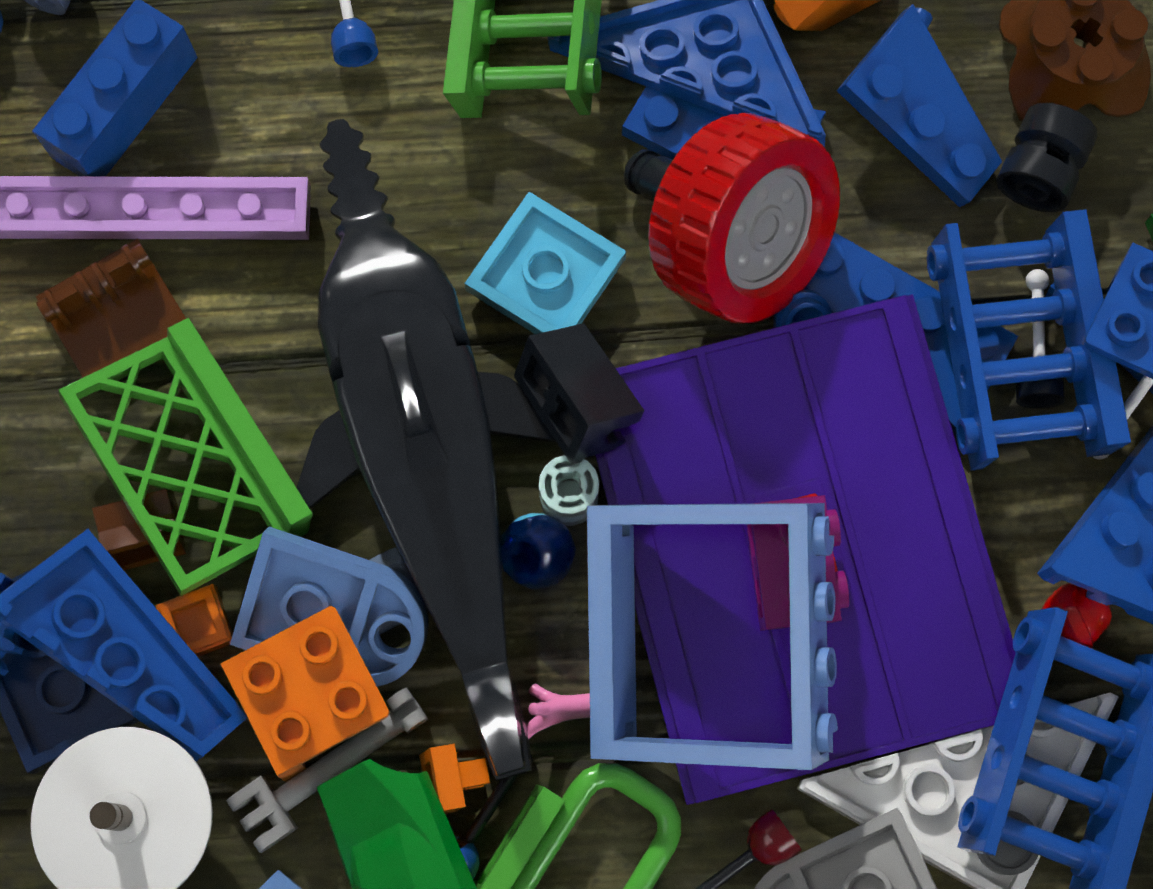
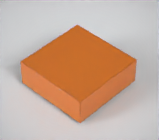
(199, 619)

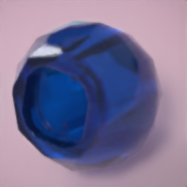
(537, 550)

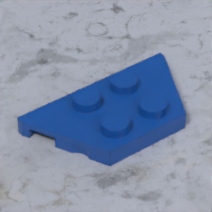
(1113, 540)

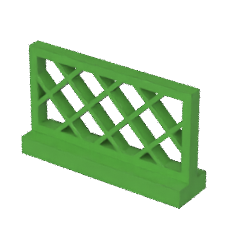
(224, 419)

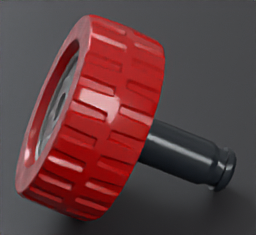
(739, 215)

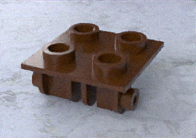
(110, 308)

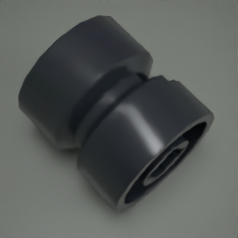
(1047, 157)

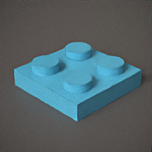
(545, 268)

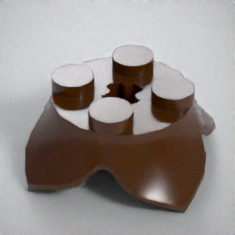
(1053, 69)

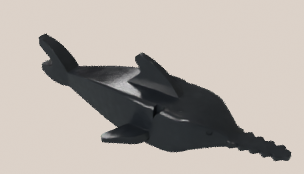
(420, 435)

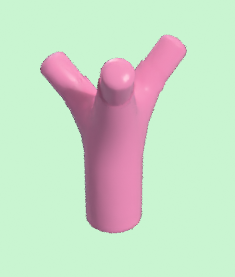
(555, 708)

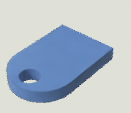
(302, 577)

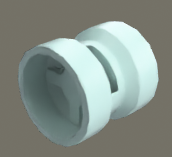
(565, 498)

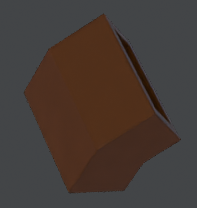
(122, 535)

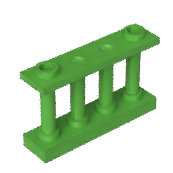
(477, 26)

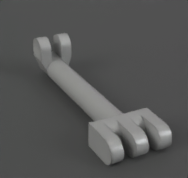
(275, 804)

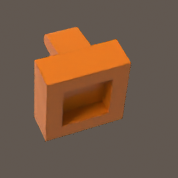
(453, 777)

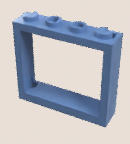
(613, 636)

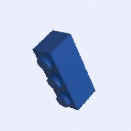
(116, 91)

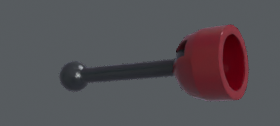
(767, 843)

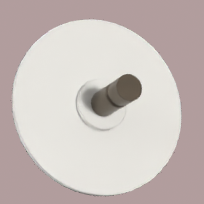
(122, 813)

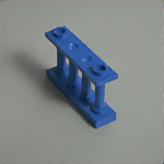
(1078, 296)
(1115, 802)

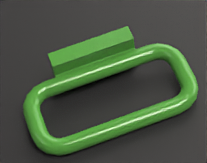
(548, 819)

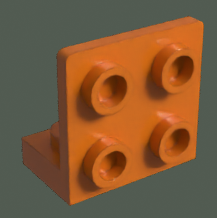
(305, 691)

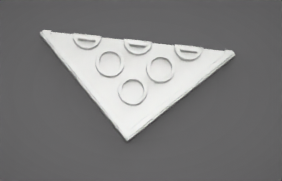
(938, 778)

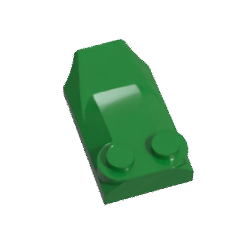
(392, 830)

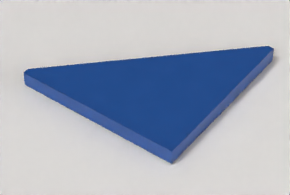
(706, 54)

